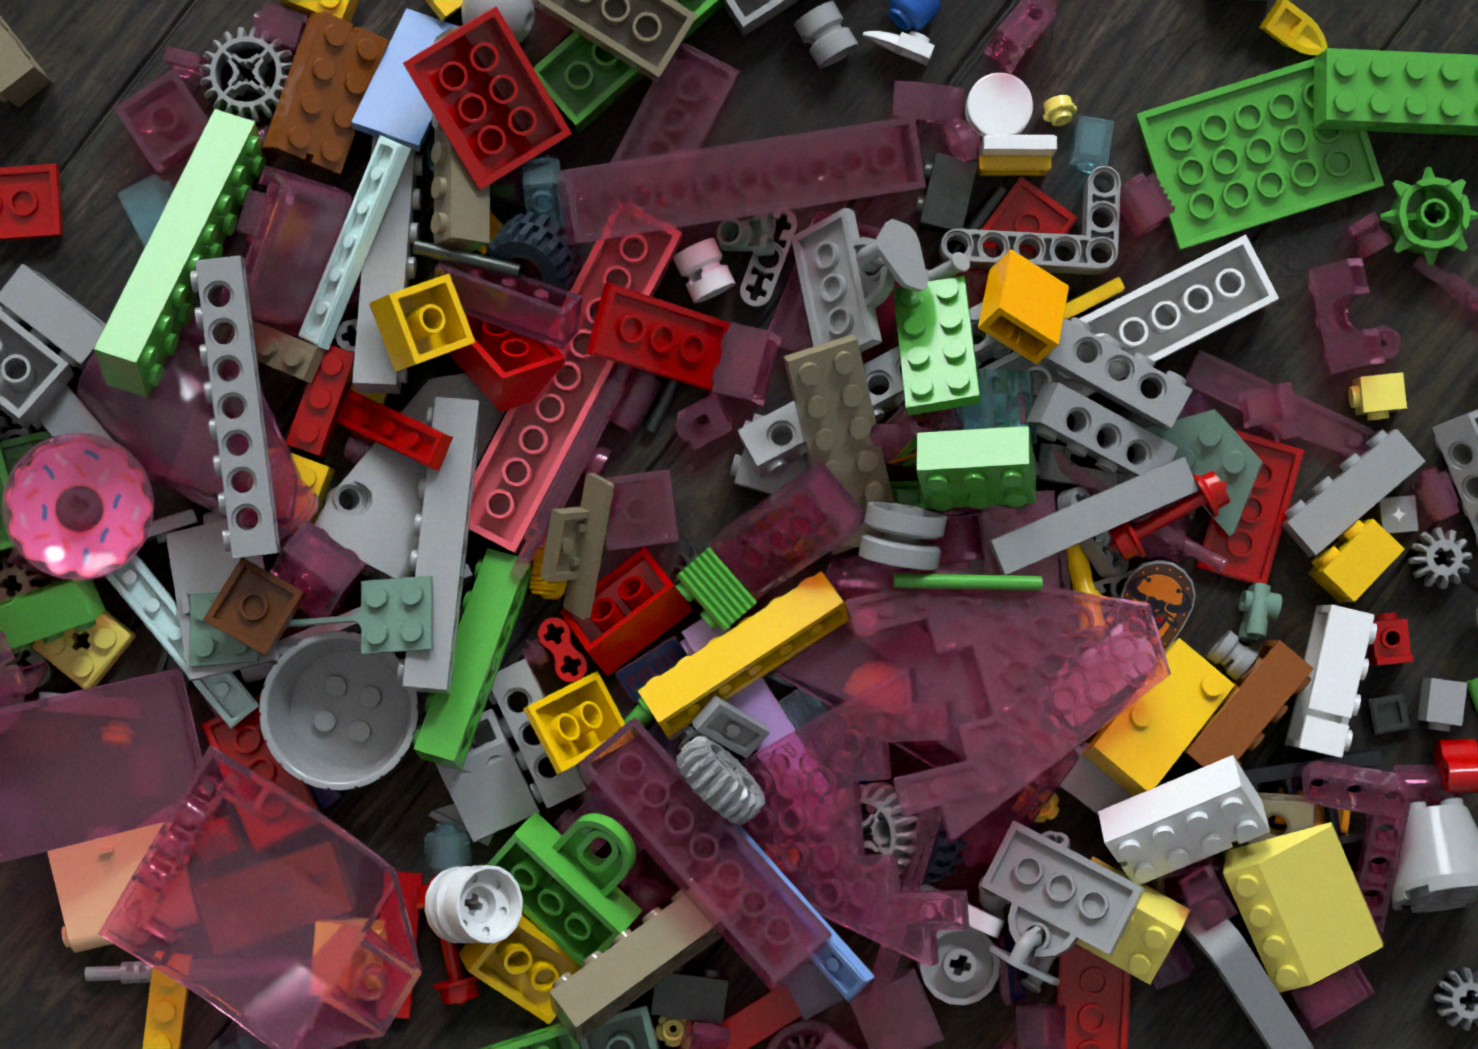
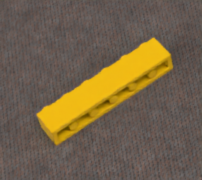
(745, 653)

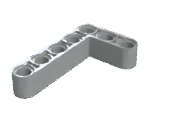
(1045, 243)
(1248, 983)

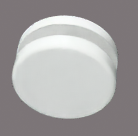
(999, 105)

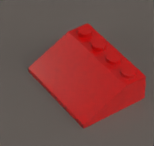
(487, 97)

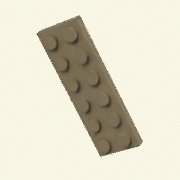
(837, 421)

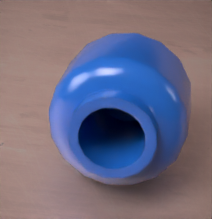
(913, 13)

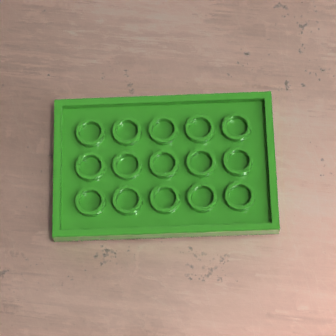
(1251, 156)

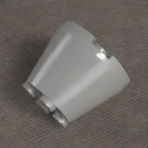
(1437, 858)

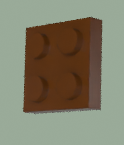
(254, 607)

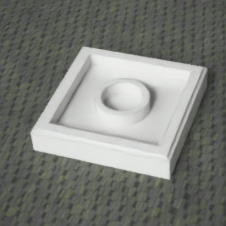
(1018, 145)

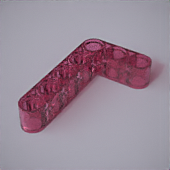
(1380, 812)

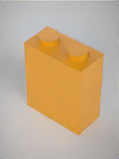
(1023, 307)

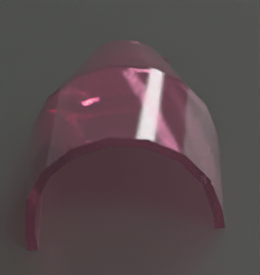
(174, 440)

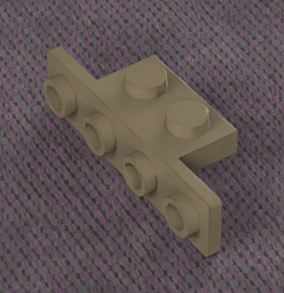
(577, 544)

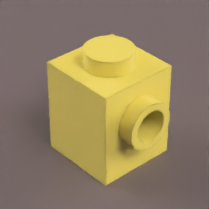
(1378, 395)

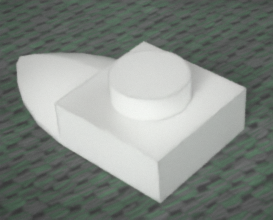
(911, 45)

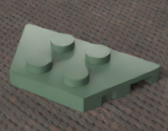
(1214, 445)

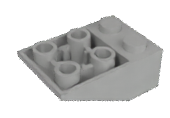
(491, 785)

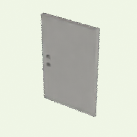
(202, 567)

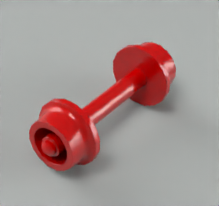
(1210, 493)
(458, 987)

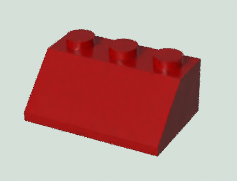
(507, 365)
(628, 612)

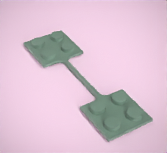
(392, 618)

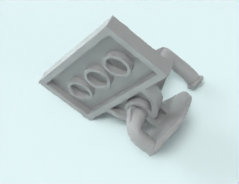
(853, 275)
(1060, 894)

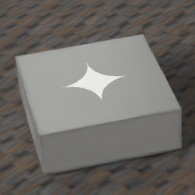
(1398, 514)

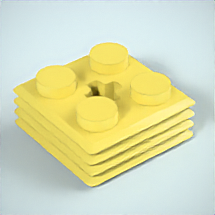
(88, 665)

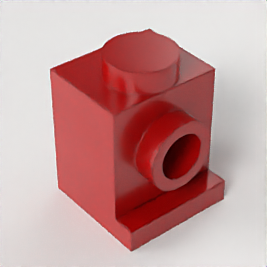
(1380, 651)

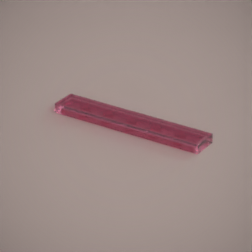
(1313, 420)

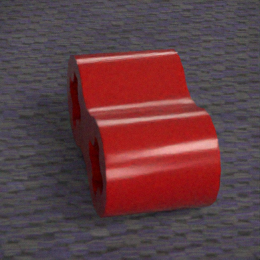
(563, 649)
(1457, 764)

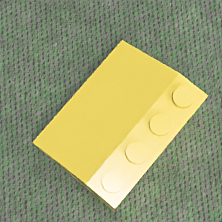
(1301, 905)

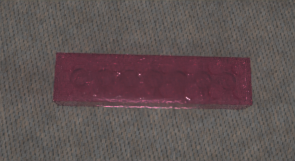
(704, 855)

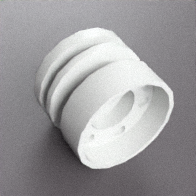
(473, 904)

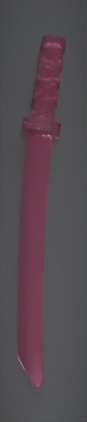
(1174, 538)

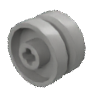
(902, 535)
(970, 980)

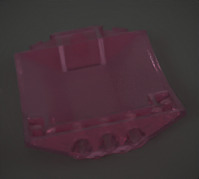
(270, 913)

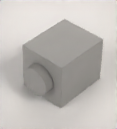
(1442, 703)

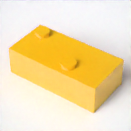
(1157, 728)

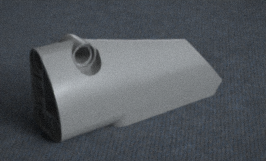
(387, 485)

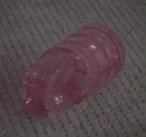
(961, 139)

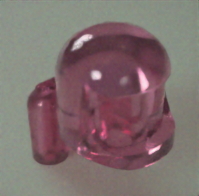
(644, 891)

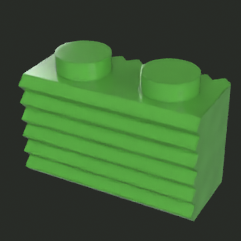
(715, 590)

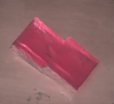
(927, 101)

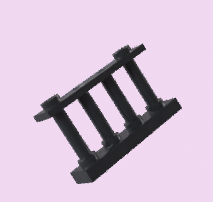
(1289, 776)

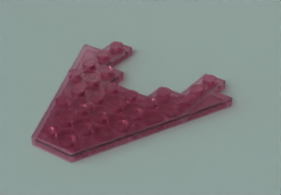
(1048, 668)
(815, 816)

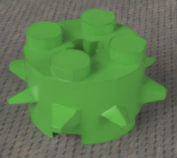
(1443, 202)

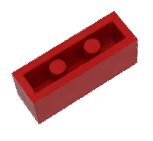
(321, 402)

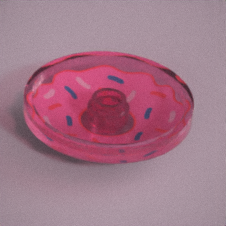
(78, 506)

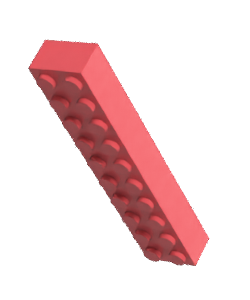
(540, 433)

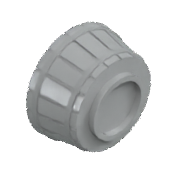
(337, 712)

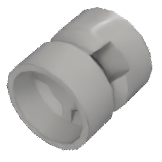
(827, 36)

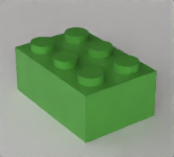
(976, 468)

